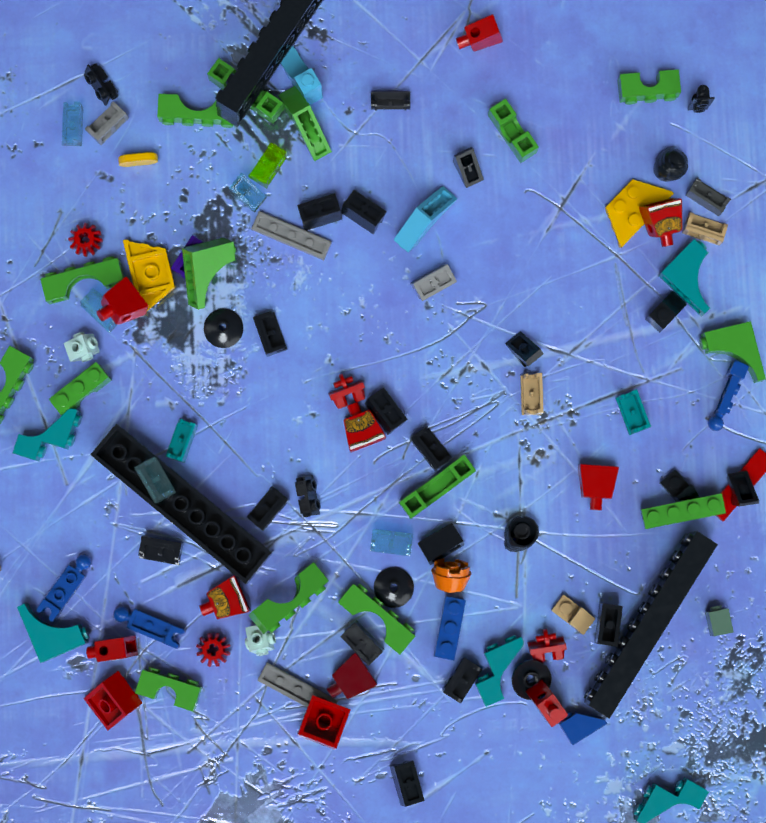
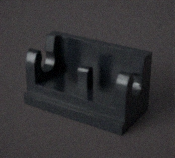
(363, 211)
(319, 212)
(270, 333)
(385, 411)
(430, 448)
(267, 508)
(441, 543)
(160, 550)
(362, 642)
(462, 680)
(407, 783)

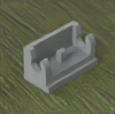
(107, 123)
(433, 282)

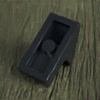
(524, 349)
(678, 487)
(742, 489)

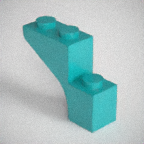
(58, 434)
(498, 660)
(659, 800)

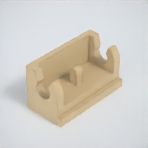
(704, 229)
(532, 394)

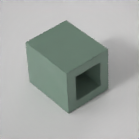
(719, 621)

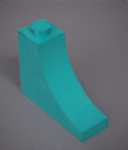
(682, 276)
(51, 640)

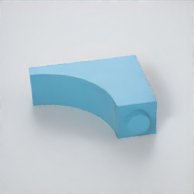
(302, 77)
(424, 218)

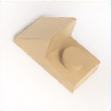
(573, 614)

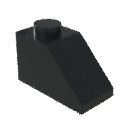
(666, 311)

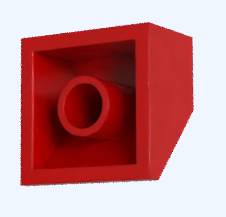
(113, 700)
(323, 722)

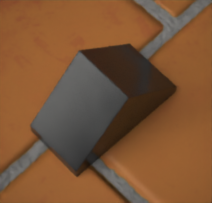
(468, 167)

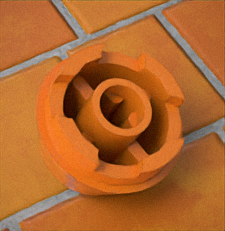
(451, 576)

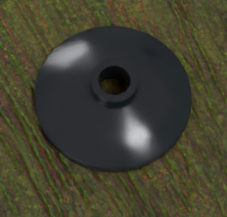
(224, 338)
(393, 576)
(531, 667)

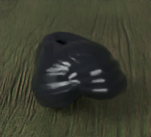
(670, 165)
(524, 530)

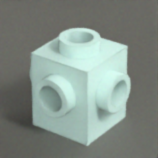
(81, 347)
(258, 642)

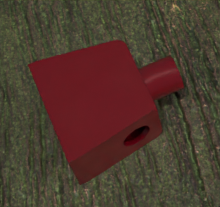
(351, 678)

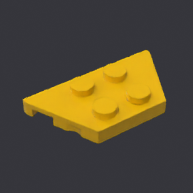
(625, 211)
(149, 271)

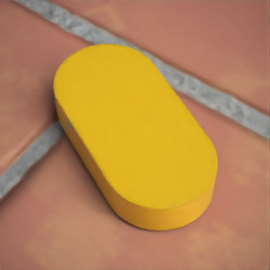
(138, 159)

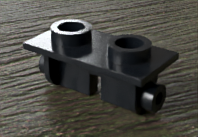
(95, 76)
(390, 100)
(701, 100)
(310, 505)

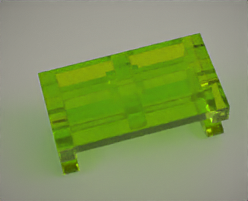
(268, 165)

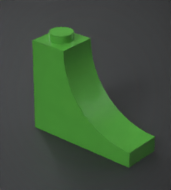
(305, 122)
(201, 265)
(738, 343)

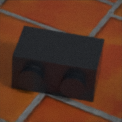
(608, 624)

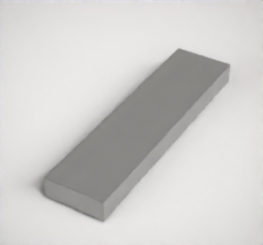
(291, 235)
(290, 685)

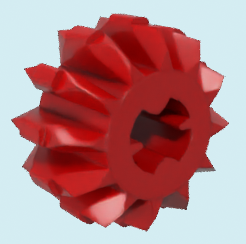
(83, 247)
(207, 645)

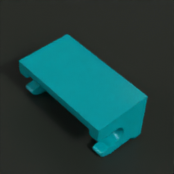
(633, 412)
(181, 440)

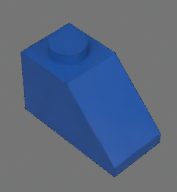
(578, 726)

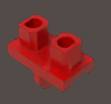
(356, 389)
(545, 644)

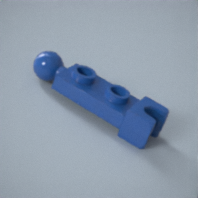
(736, 373)
(65, 587)
(149, 626)

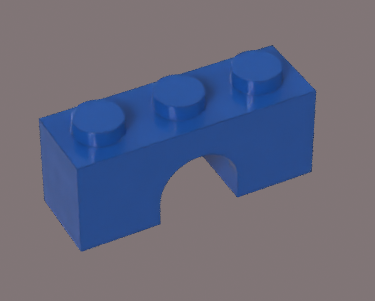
(449, 628)

